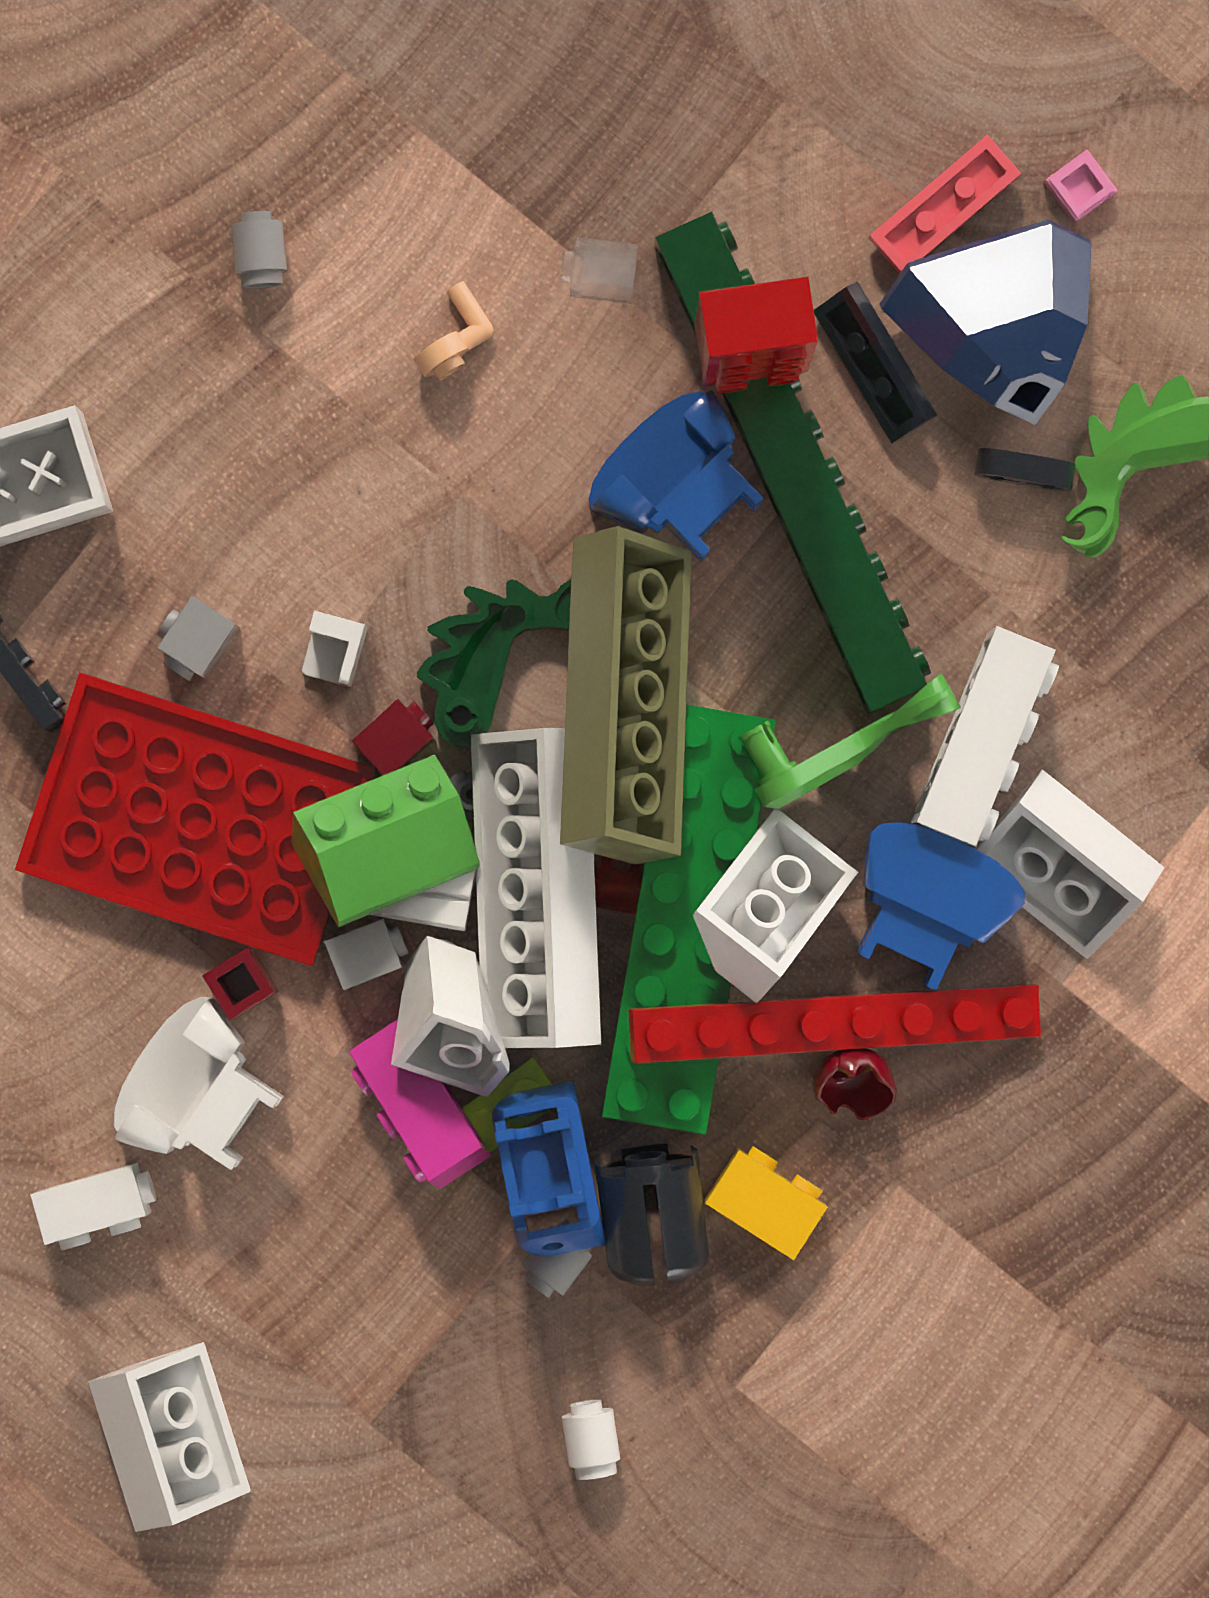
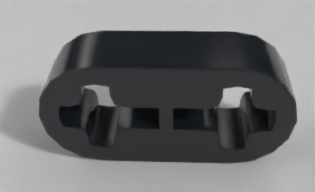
(1025, 469)

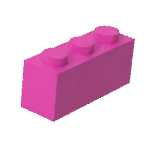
(420, 1111)

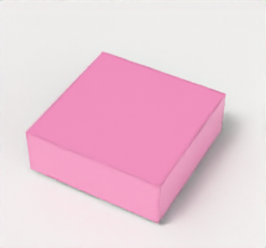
(1080, 186)

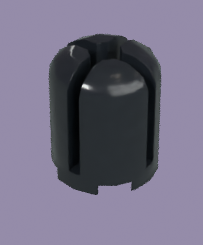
(679, 1207)

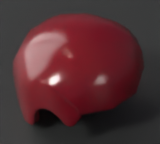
(855, 1081)

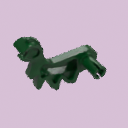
(480, 643)

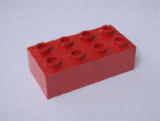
(755, 334)

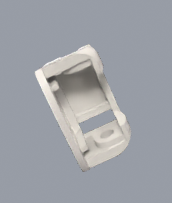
(191, 1086)

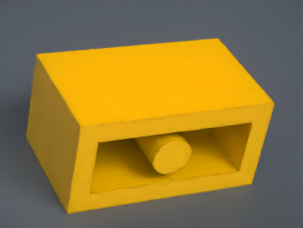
(766, 1202)

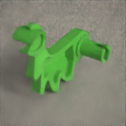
(1141, 438)
(788, 781)

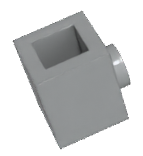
(195, 639)

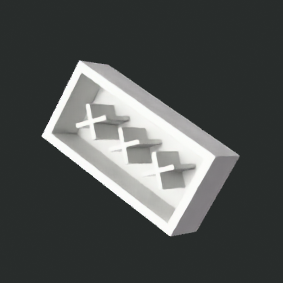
(48, 475)
(984, 735)

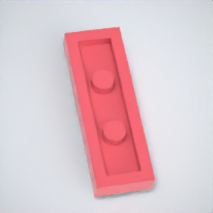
(945, 204)

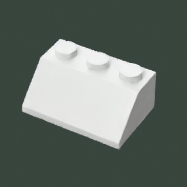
(1071, 864)
(770, 904)
(169, 1437)

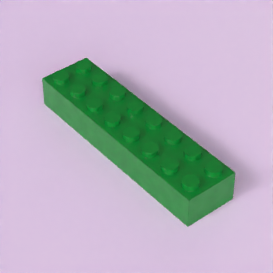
(666, 950)

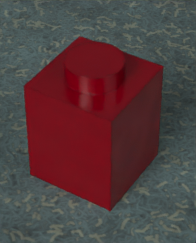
(395, 736)
(240, 983)

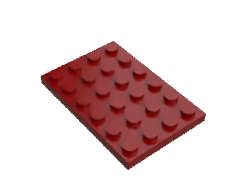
(184, 817)

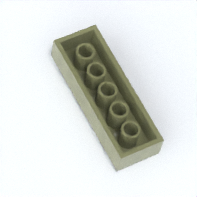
(626, 696)

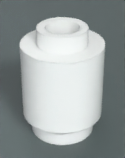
(591, 1440)

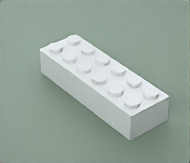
(532, 895)

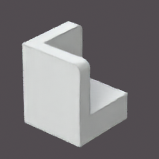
(334, 648)

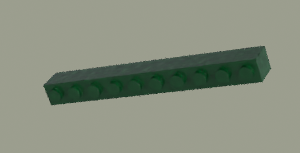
(804, 490)

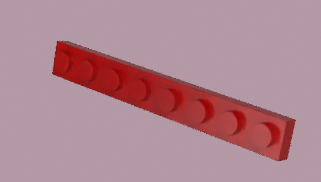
(833, 1023)

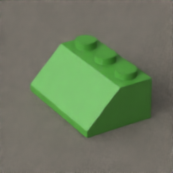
(385, 840)

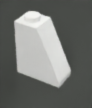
(448, 1020)

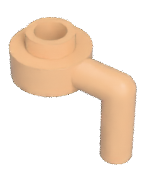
(445, 354)

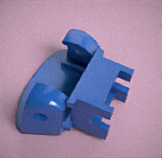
(674, 473)
(933, 895)
(548, 1169)

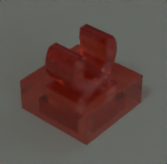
(617, 889)

